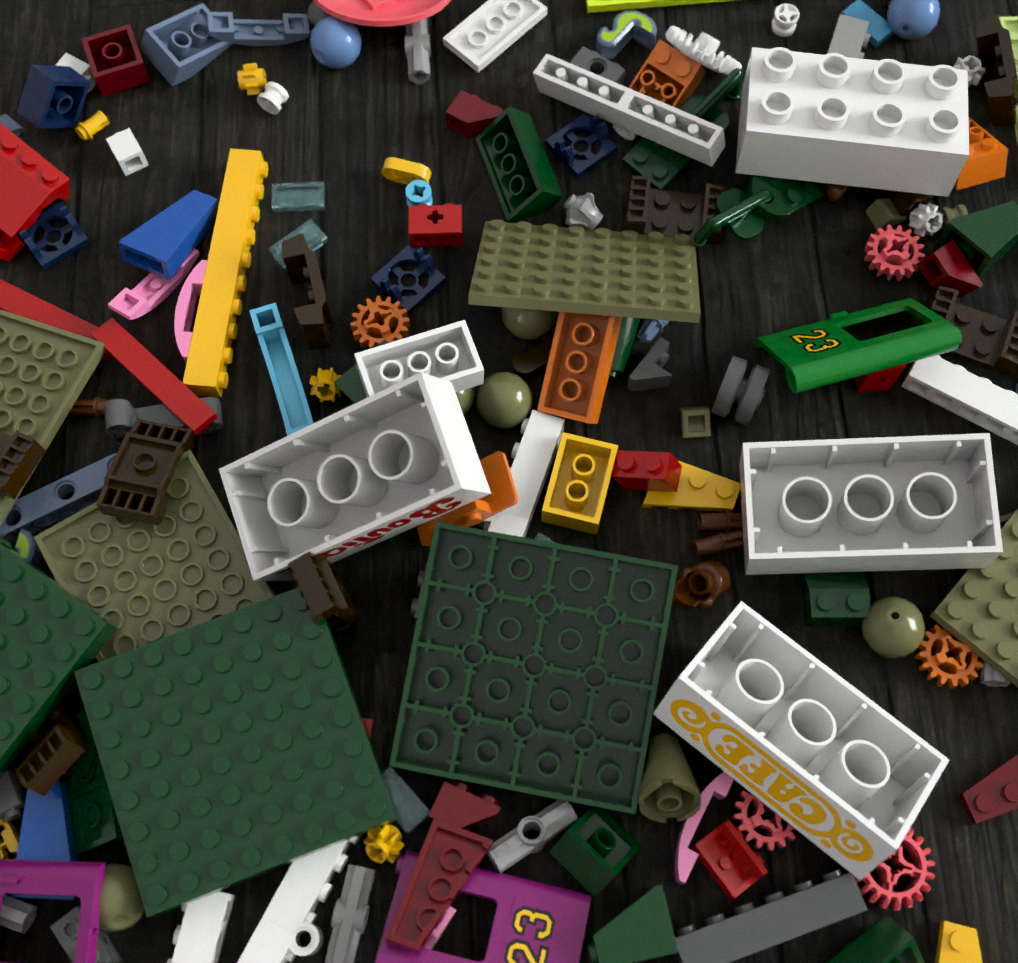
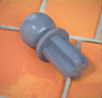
(650, 329)

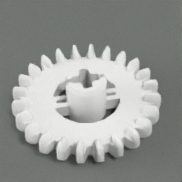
(702, 50)

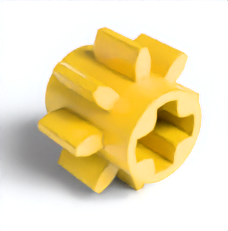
(252, 79)
(324, 377)
(384, 844)

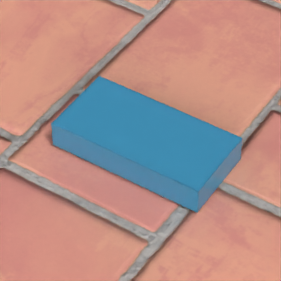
(877, 25)

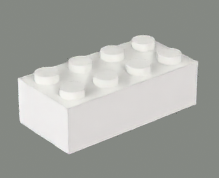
(440, 352)

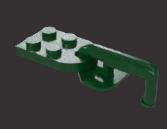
(665, 164)
(764, 198)
(89, 798)

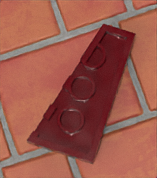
(993, 793)
(438, 877)

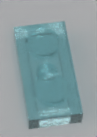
(298, 196)
(313, 235)
(406, 804)

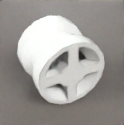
(785, 20)
(272, 97)

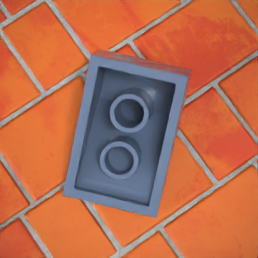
(182, 44)

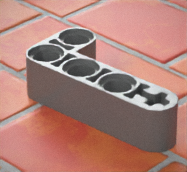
(122, 416)

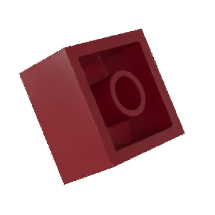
(116, 60)

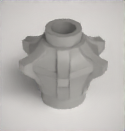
(582, 211)

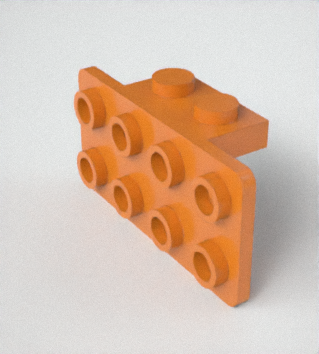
(502, 497)

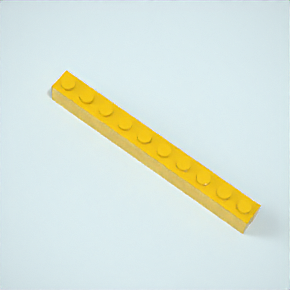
(225, 274)

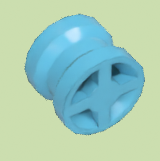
(418, 187)

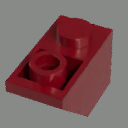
(470, 114)
(950, 269)
(462, 809)

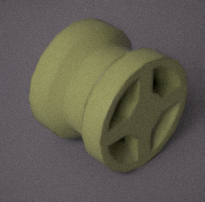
(949, 214)

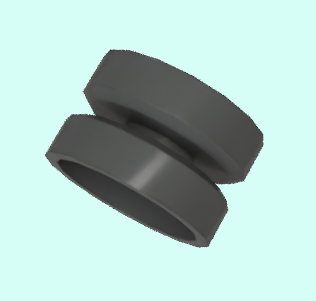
(741, 391)

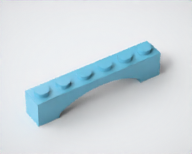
(282, 368)

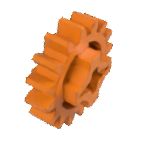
(382, 313)
(954, 665)

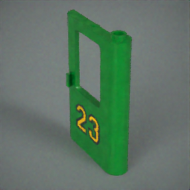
(828, 354)

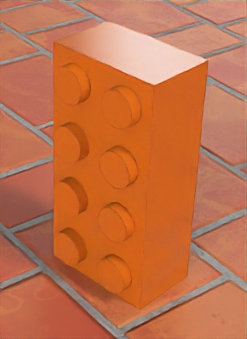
(579, 366)

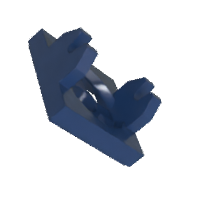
(566, 154)
(76, 242)
(425, 263)

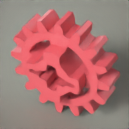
(894, 252)
(773, 827)

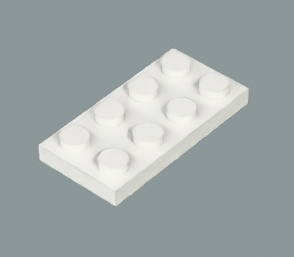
(493, 30)

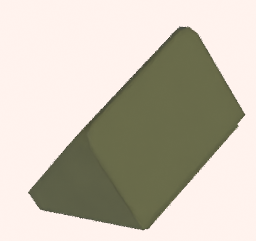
(884, 213)
(695, 422)

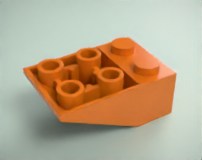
(668, 75)
(985, 160)

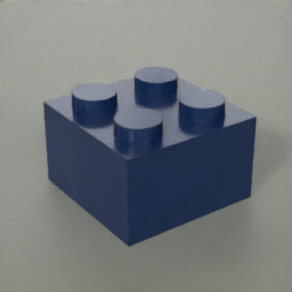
(53, 96)

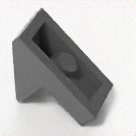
(649, 372)

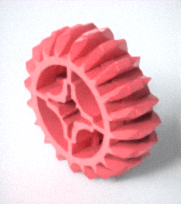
(888, 878)

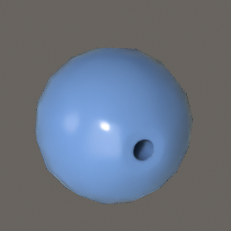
(913, 17)
(335, 42)

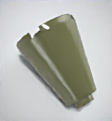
(667, 782)

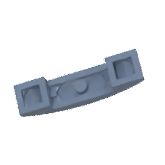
(258, 32)

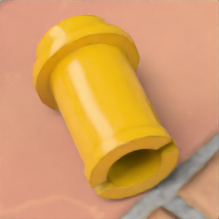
(91, 126)

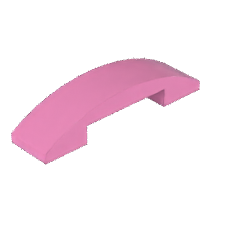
(150, 291)
(186, 308)
(684, 856)

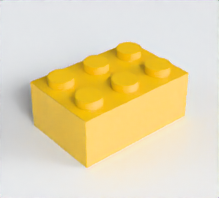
(579, 483)

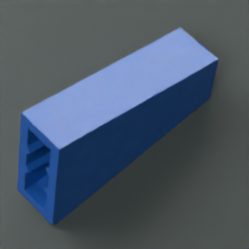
(171, 235)
(47, 832)

